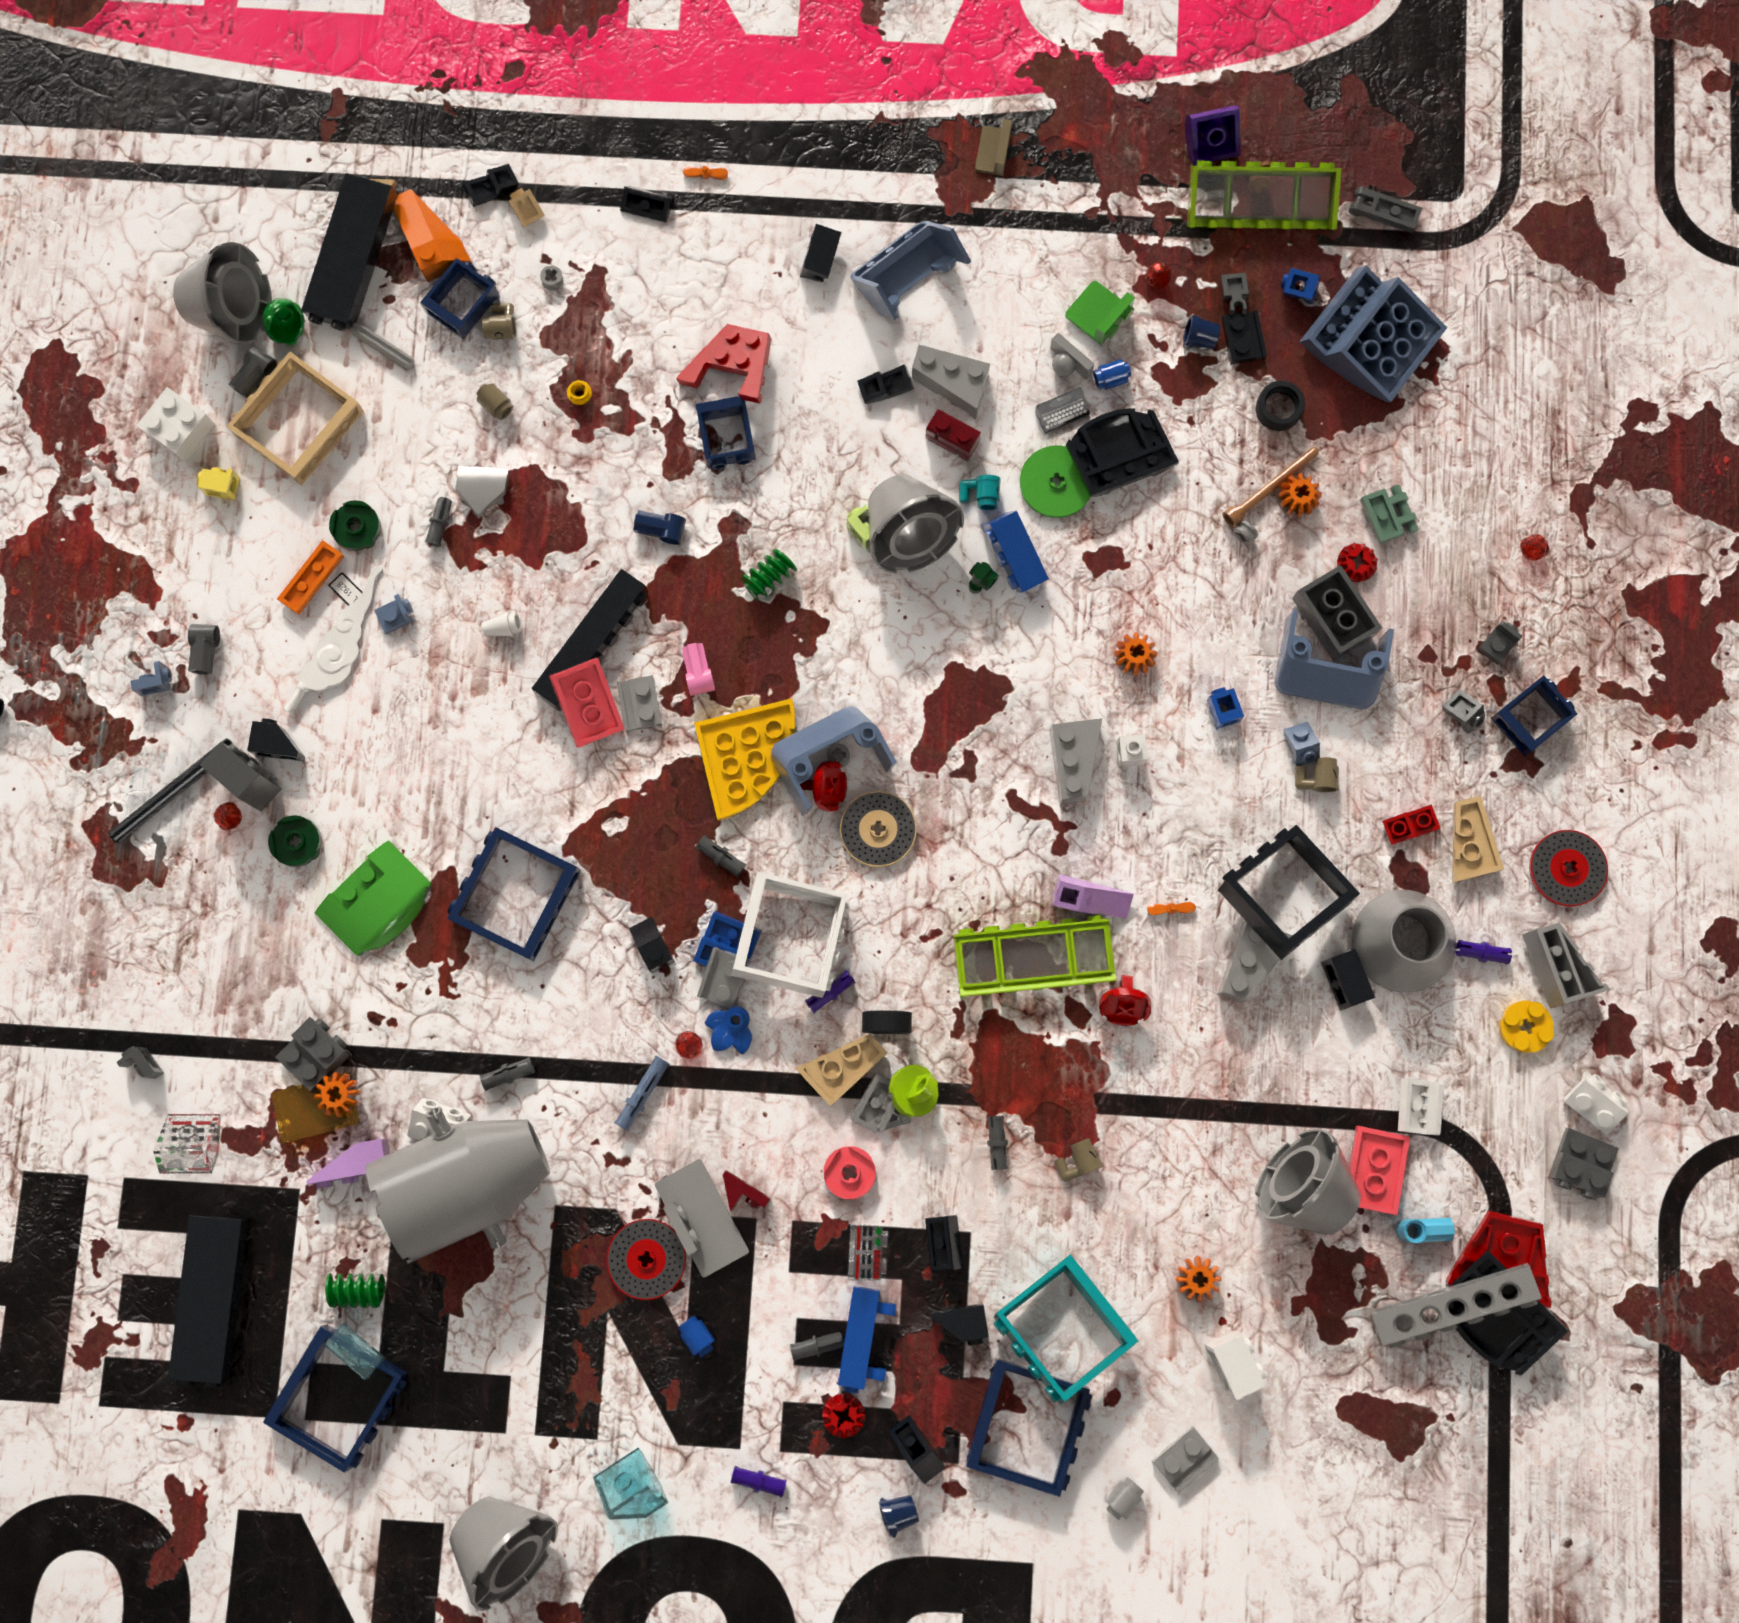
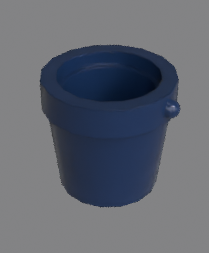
(1200, 333)
(898, 1514)

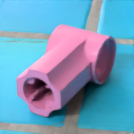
(698, 674)

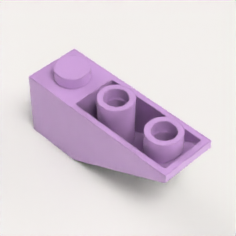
(1091, 897)
(350, 1163)

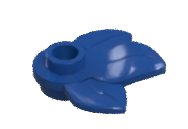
(727, 1032)

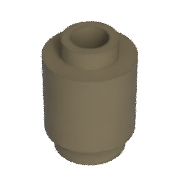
(494, 401)

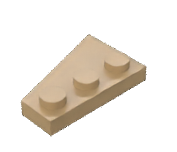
(1473, 841)
(842, 1068)

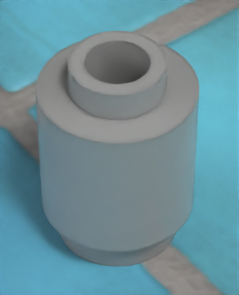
(1124, 1499)

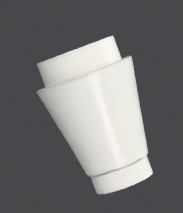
(503, 625)

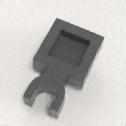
(1235, 289)

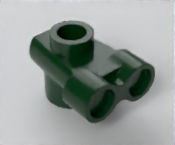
(982, 577)

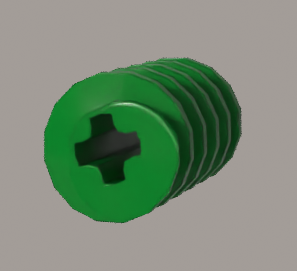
(768, 573)
(354, 1292)

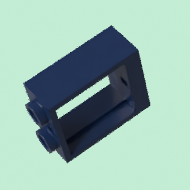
(445, 284)
(721, 409)
(1517, 733)

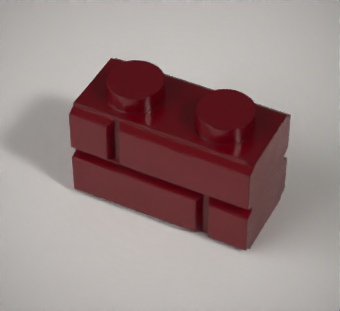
(953, 435)

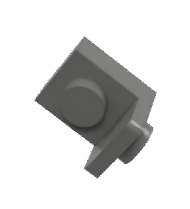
(1500, 642)
(1465, 710)
(145, 1063)

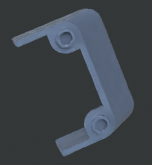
(907, 262)
(1328, 681)
(792, 752)

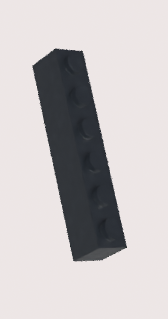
(596, 631)

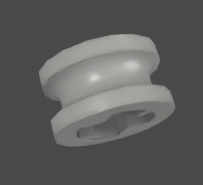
(551, 270)
(1245, 532)
(844, 750)

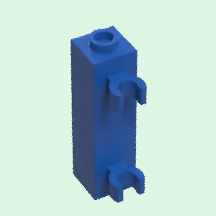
(858, 1339)

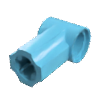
(1427, 1230)

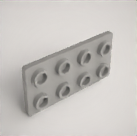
(701, 1218)

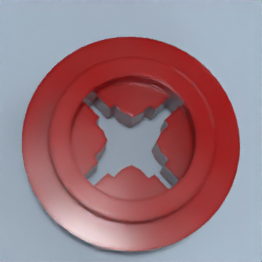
(1364, 571)
(856, 1412)

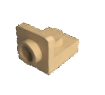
(525, 207)

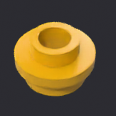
(577, 386)

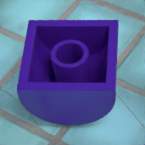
(1213, 134)

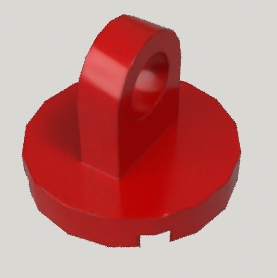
(828, 786)
(1125, 1004)

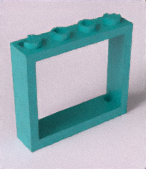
(1098, 1304)

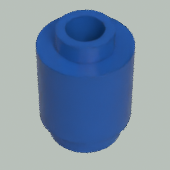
(1112, 374)
(696, 1337)

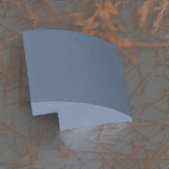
(1374, 333)

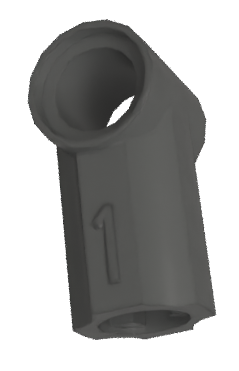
(255, 368)
(203, 641)

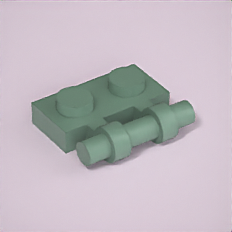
(1383, 517)

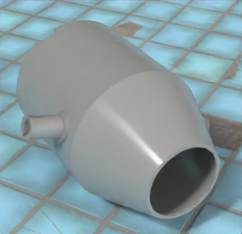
(456, 1183)

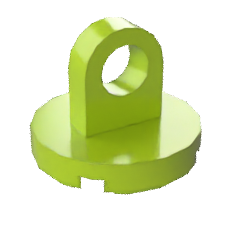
(913, 1091)

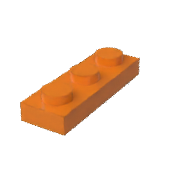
(310, 577)

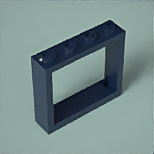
(550, 911)
(276, 1420)
(1068, 1452)

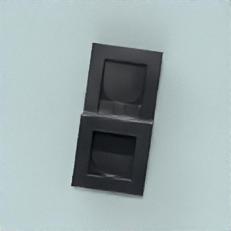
(492, 186)
(886, 385)

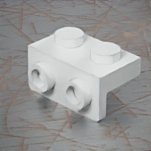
(1597, 1102)
(1420, 1107)
(419, 1125)

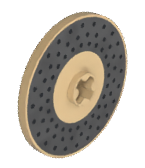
(892, 843)

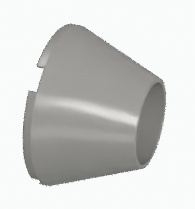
(224, 293)
(911, 524)
(1379, 954)
(1309, 1185)
(500, 1549)

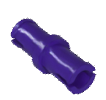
(1483, 952)
(838, 985)
(758, 1481)

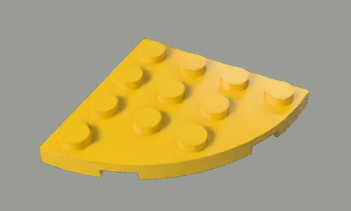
(739, 754)

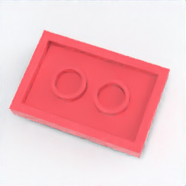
(586, 702)
(1379, 1168)

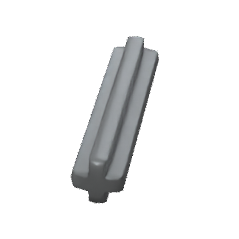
(382, 346)

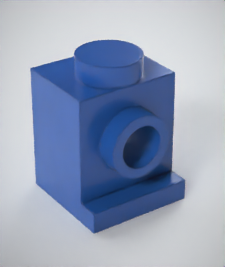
(1295, 276)
(1228, 698)

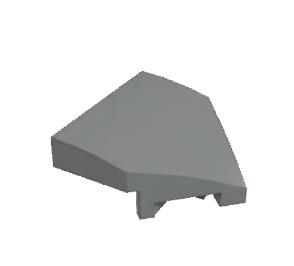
(481, 487)
(876, 1108)

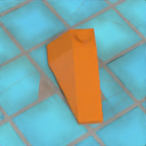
(428, 236)

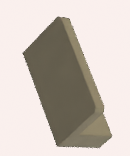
(993, 148)

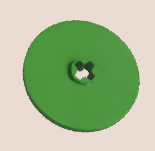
(1045, 496)

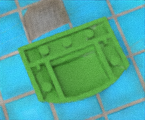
(375, 900)

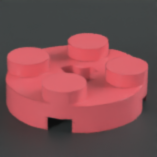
(864, 1169)

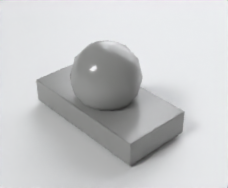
(1069, 358)

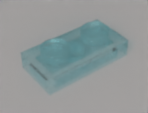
(354, 1351)

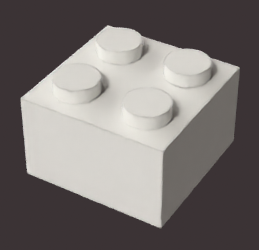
(176, 424)
(1236, 1365)

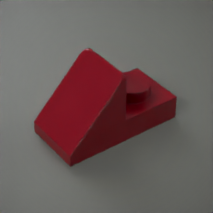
(737, 1188)

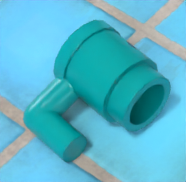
(986, 488)

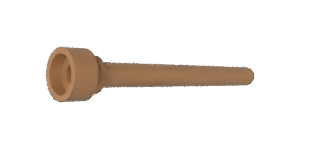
(1235, 515)

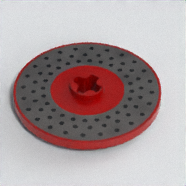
(1587, 862)
(627, 1268)

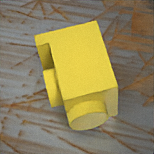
(218, 483)

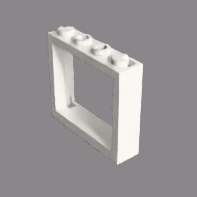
(803, 891)

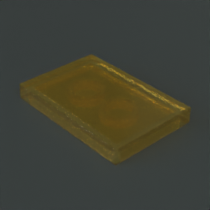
(300, 1117)

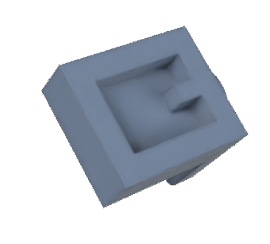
(395, 614)
(151, 683)

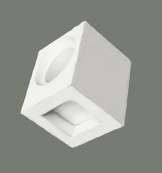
(1131, 750)

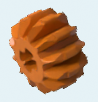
(1300, 485)
(1128, 647)
(330, 1101)
(1193, 1287)

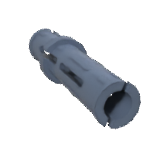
(641, 1094)

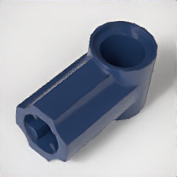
(666, 528)

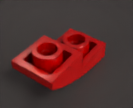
(1411, 824)

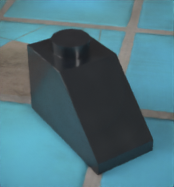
(272, 741)
(651, 945)
(964, 1322)
(916, 1449)

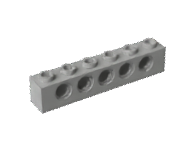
(1465, 1292)

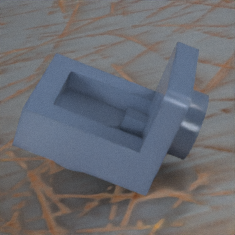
(1303, 743)

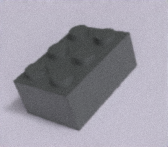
(1337, 612)
(241, 775)

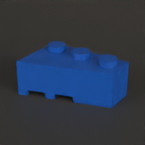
(1015, 551)

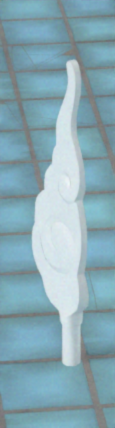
(336, 650)

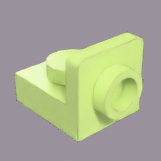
(857, 528)

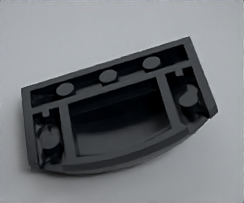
(1120, 450)
(1509, 1339)

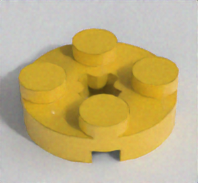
(1533, 1013)

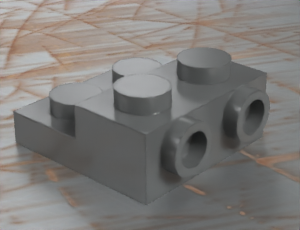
(313, 1053)
(1583, 1164)

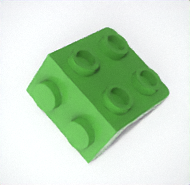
(1100, 312)

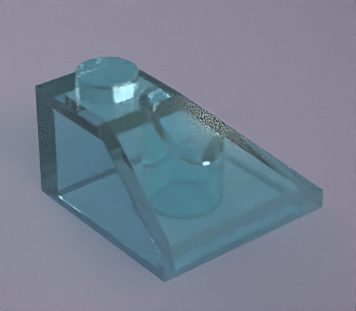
(630, 1488)

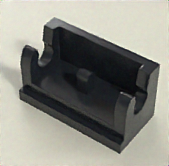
(820, 253)
(1348, 979)

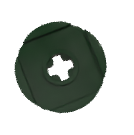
(364, 536)
(283, 833)

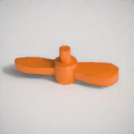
(705, 172)
(1171, 908)

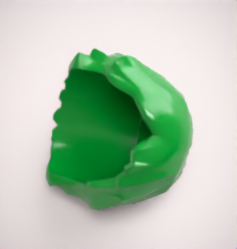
(283, 321)

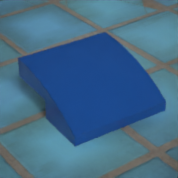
(725, 934)

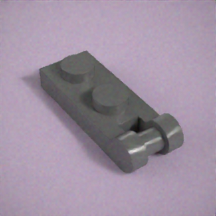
(1385, 209)

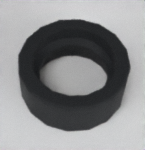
(1289, 390)
(886, 1022)

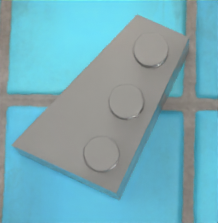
(952, 376)
(1074, 757)
(1247, 965)
(1561, 967)

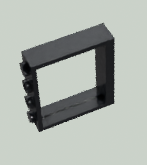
(1255, 915)

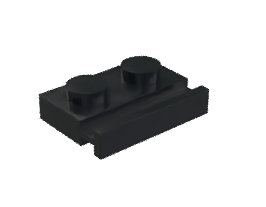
(1243, 337)

